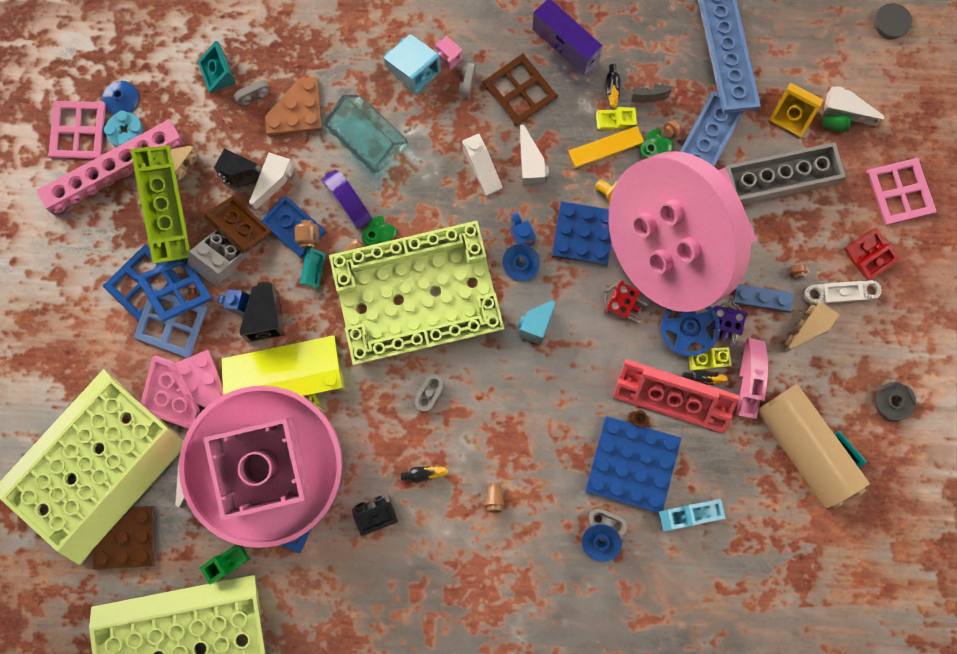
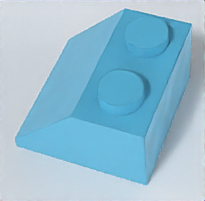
(535, 323)

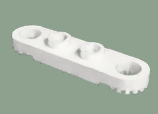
(843, 292)

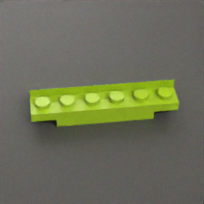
(160, 203)

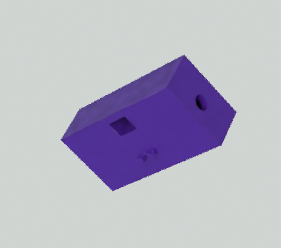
(566, 37)

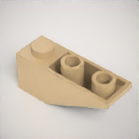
(818, 321)

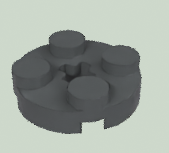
(897, 390)

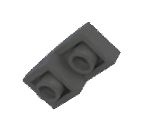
(659, 92)

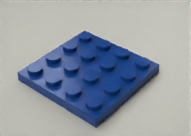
(633, 465)

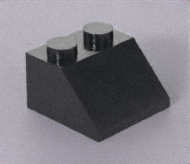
(236, 169)

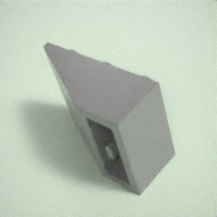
(215, 258)

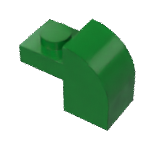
(224, 564)

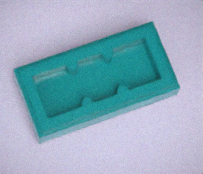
(312, 268)

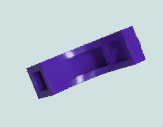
(347, 198)

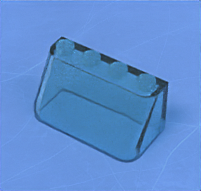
(364, 132)

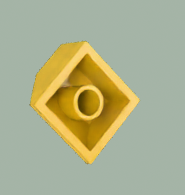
(796, 110)

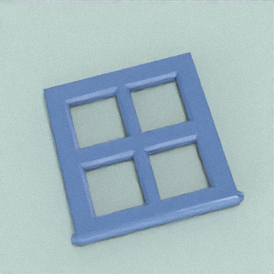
(170, 324)

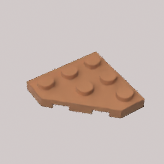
(296, 110)

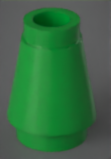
(838, 123)

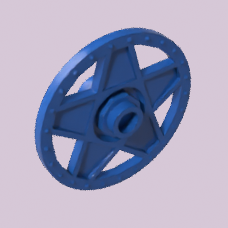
(690, 329)

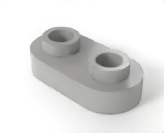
(466, 86)
(256, 90)
(428, 393)
(608, 519)

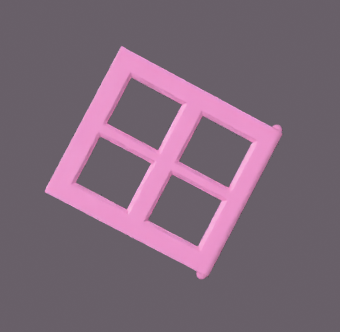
(56, 129)
(901, 191)

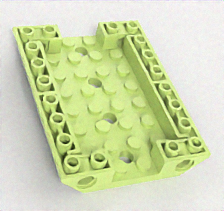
(410, 270)
(105, 481)
(181, 620)

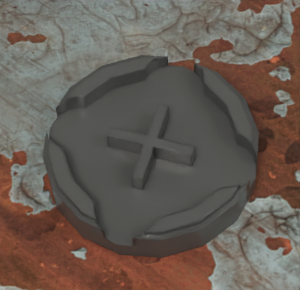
(892, 21)

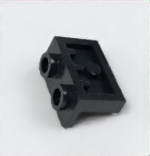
(374, 514)

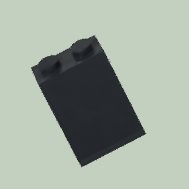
(263, 314)

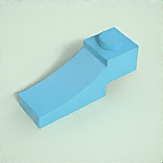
(692, 515)

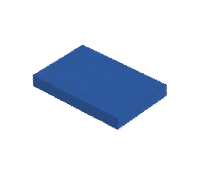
(282, 222)

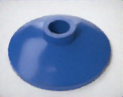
(126, 102)
(516, 269)
(601, 550)

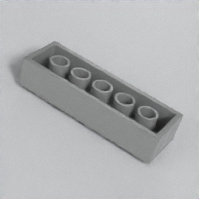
(787, 173)

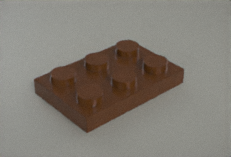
(238, 224)

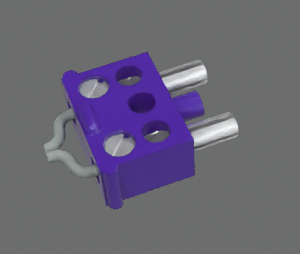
(732, 317)

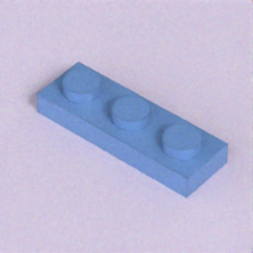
(763, 298)

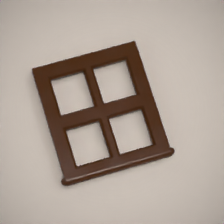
(520, 89)

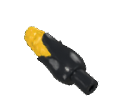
(613, 85)
(705, 377)
(420, 474)

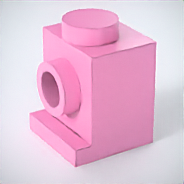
(448, 52)

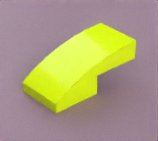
(616, 119)

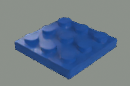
(582, 234)

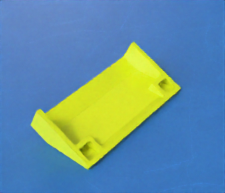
(299, 367)

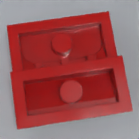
(871, 254)

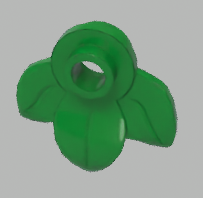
(656, 144)
(381, 231)

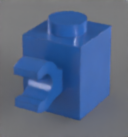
(522, 232)
(234, 301)

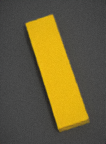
(606, 147)

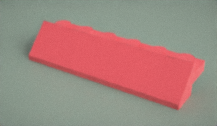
(675, 396)

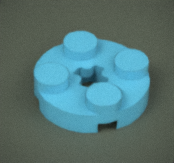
(121, 120)

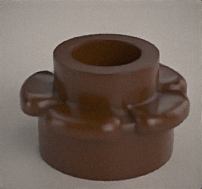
(639, 414)

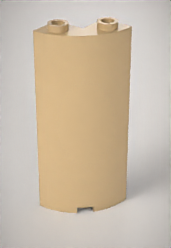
(813, 447)

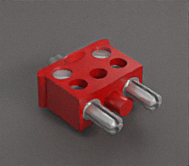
(617, 300)

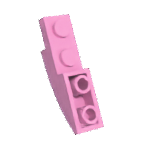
(755, 376)

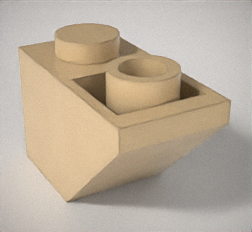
(182, 159)

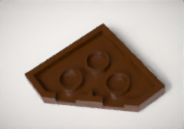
(129, 542)

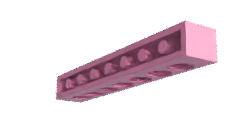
(117, 157)

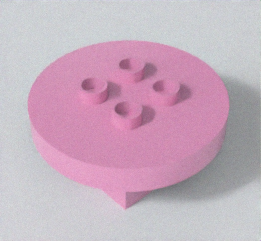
(680, 230)
(260, 466)

